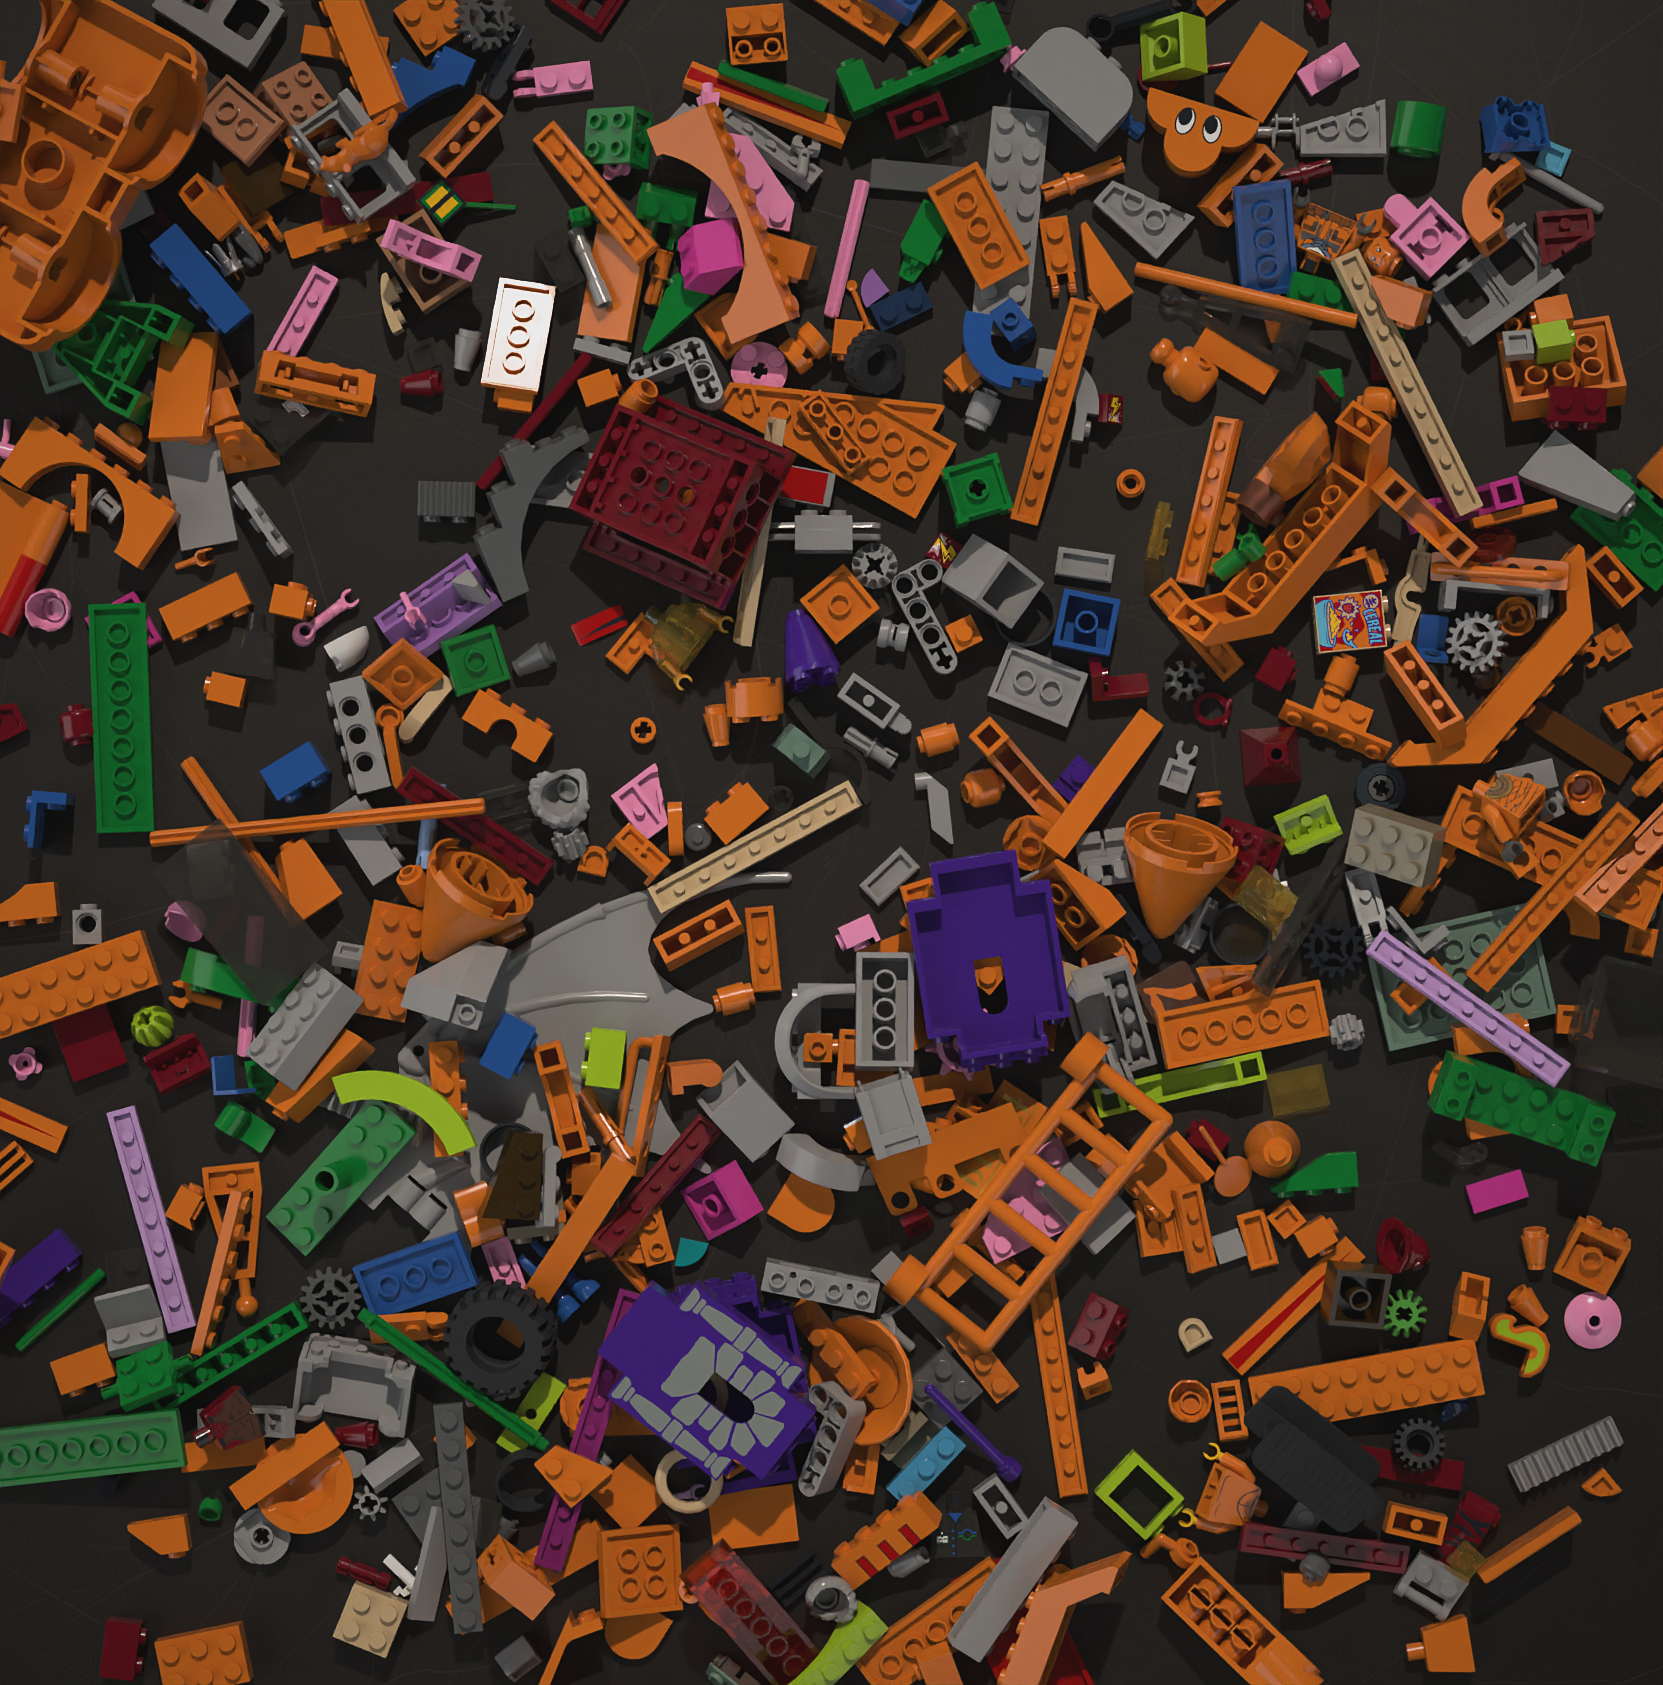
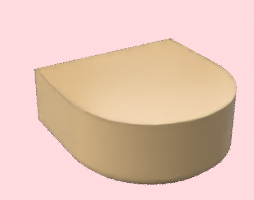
(1193, 1333)

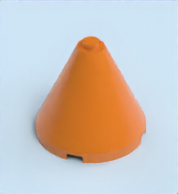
(1175, 866)
(468, 899)

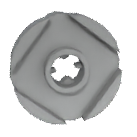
(258, 1552)

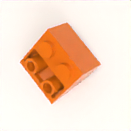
(756, 34)

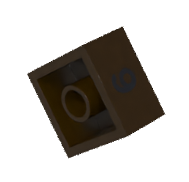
(1355, 1294)

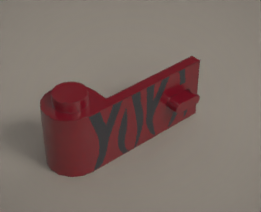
(1471, 1522)

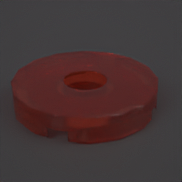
(1493, 544)

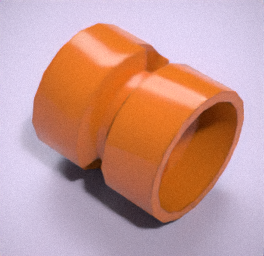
(804, 348)

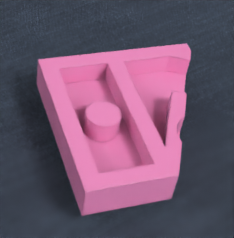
(643, 802)

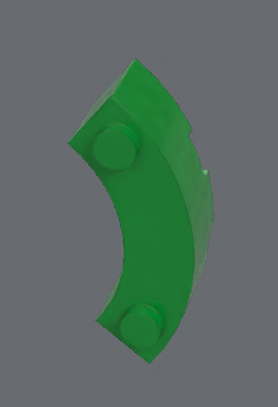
(211, 972)

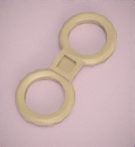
(674, 1456)

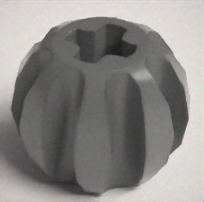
(1190, 675)

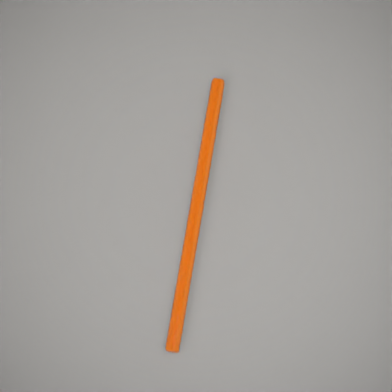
(328, 821)

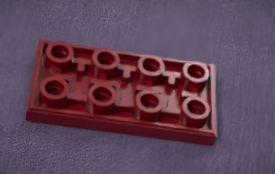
(90, 1042)

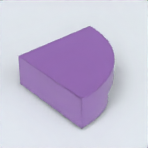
(872, 289)

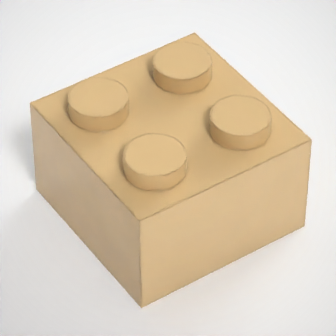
(371, 1618)

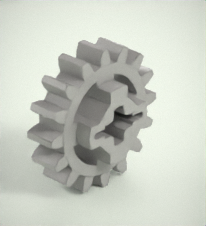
(1468, 633)

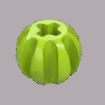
(152, 1025)

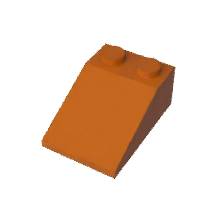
(1080, 904)

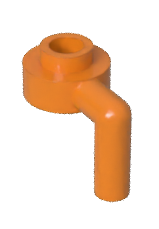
(1182, 1551)

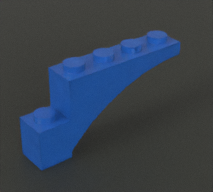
(420, 85)

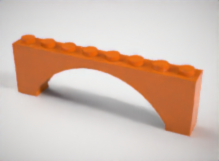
(764, 291)

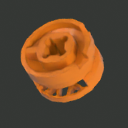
(1516, 615)

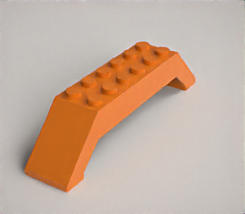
(1302, 542)
(1523, 683)
(1050, 1615)

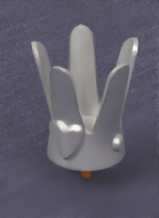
(226, 265)

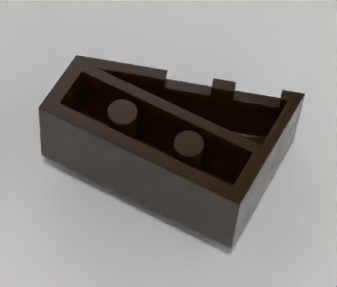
(516, 1180)

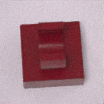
(916, 1221)

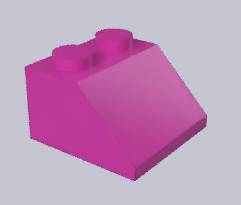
(710, 255)
(722, 1200)

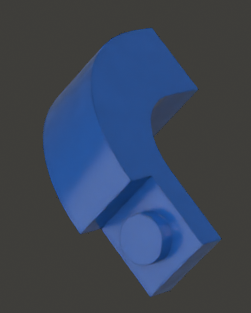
(985, 361)

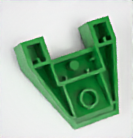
(115, 349)

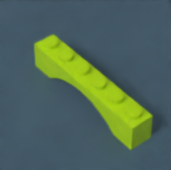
(1187, 1082)
(843, 1648)

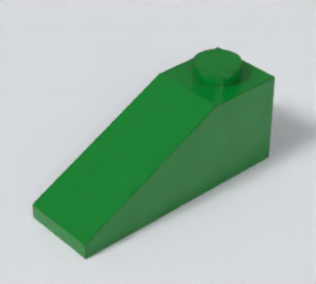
(674, 310)

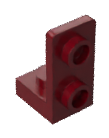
(1115, 687)

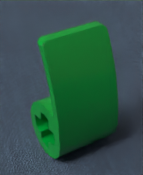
(244, 1125)

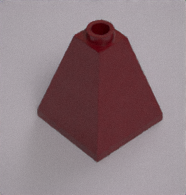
(1257, 762)

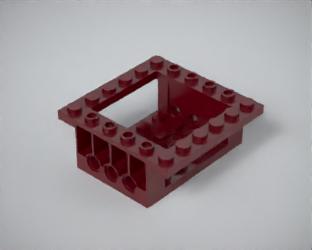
(732, 486)

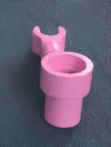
(316, 623)

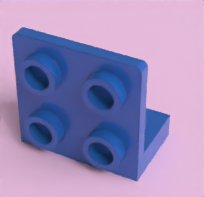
(36, 807)

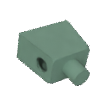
(801, 750)

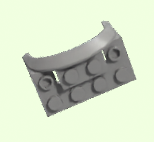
(1092, 1013)
(801, 1017)

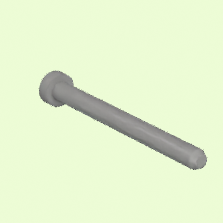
(1551, 182)

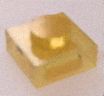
(1466, 1560)

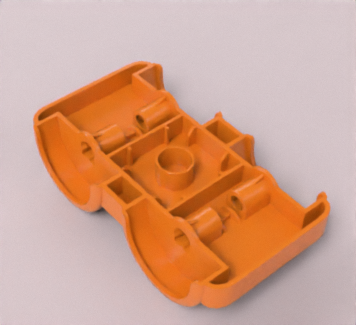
(100, 121)

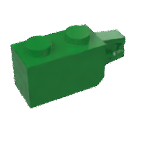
(922, 242)

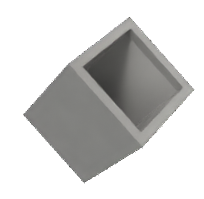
(992, 580)
(745, 1112)

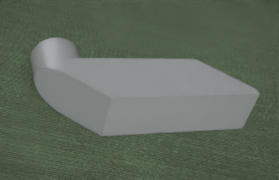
(938, 805)

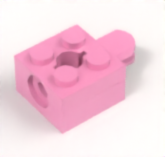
(1424, 234)

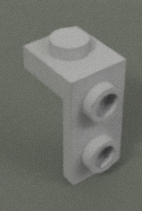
(1434, 939)

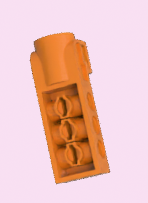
(1237, 1629)

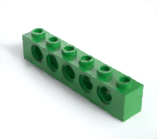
(235, 1353)

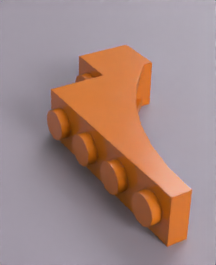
(1018, 770)

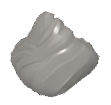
(831, 1599)

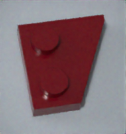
(1562, 232)

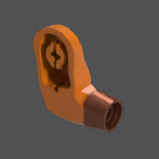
(1286, 472)

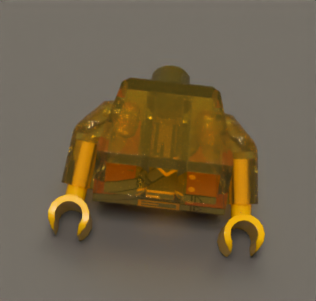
(681, 635)

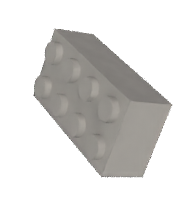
(884, 1011)
(304, 1026)

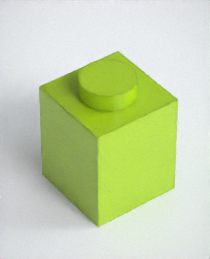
(1553, 341)

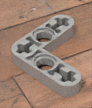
(683, 362)

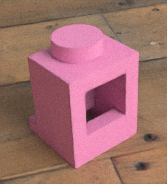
(857, 933)

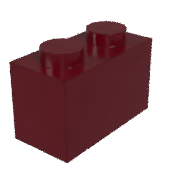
(916, 113)
(122, 1648)

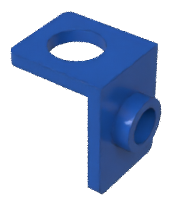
(1013, 324)
(1432, 638)
(224, 1076)

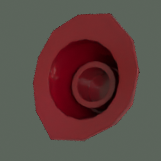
(1400, 1247)

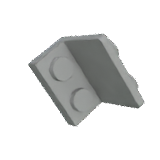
(131, 1320)

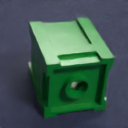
(967, 505)

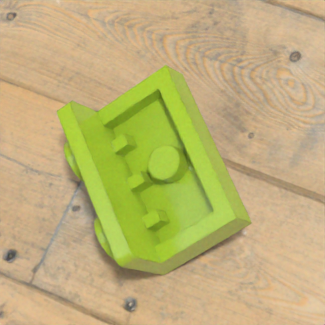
(1308, 825)

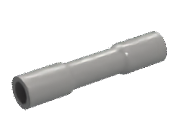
(595, 282)

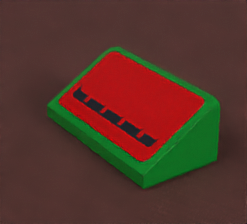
(1333, 383)

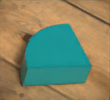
(690, 1251)

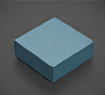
(1553, 160)

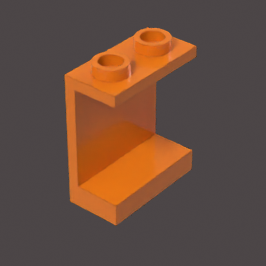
(1164, 1169)

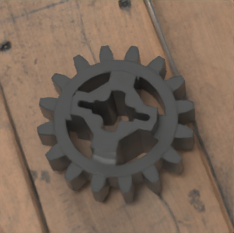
(495, 24)
(331, 1310)

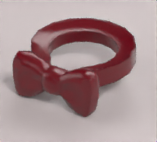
(1227, 704)

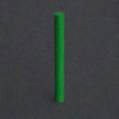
(60, 1310)

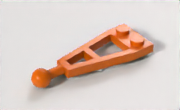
(220, 1181)

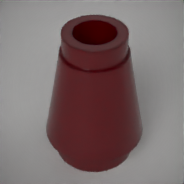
(422, 383)
(358, 1435)

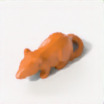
(367, 144)

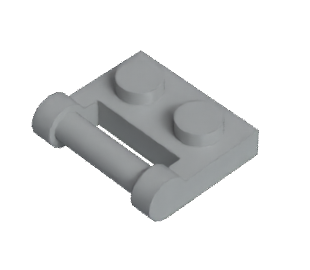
(1434, 1577)

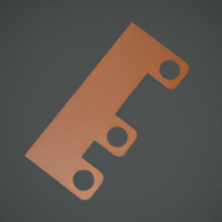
(949, 1146)

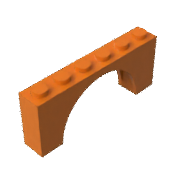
(145, 516)

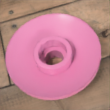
(1582, 1309)

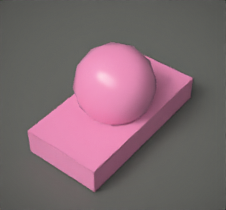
(1327, 69)

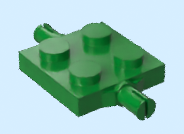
(146, 1376)

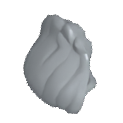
(560, 797)

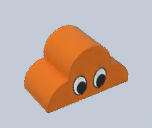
(1197, 132)

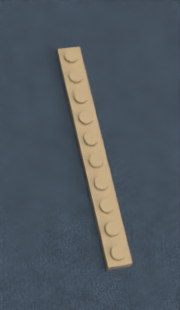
(1407, 385)

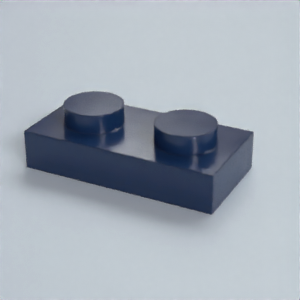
(901, 307)

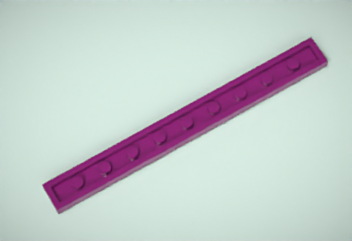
(585, 1442)

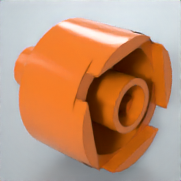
(754, 698)

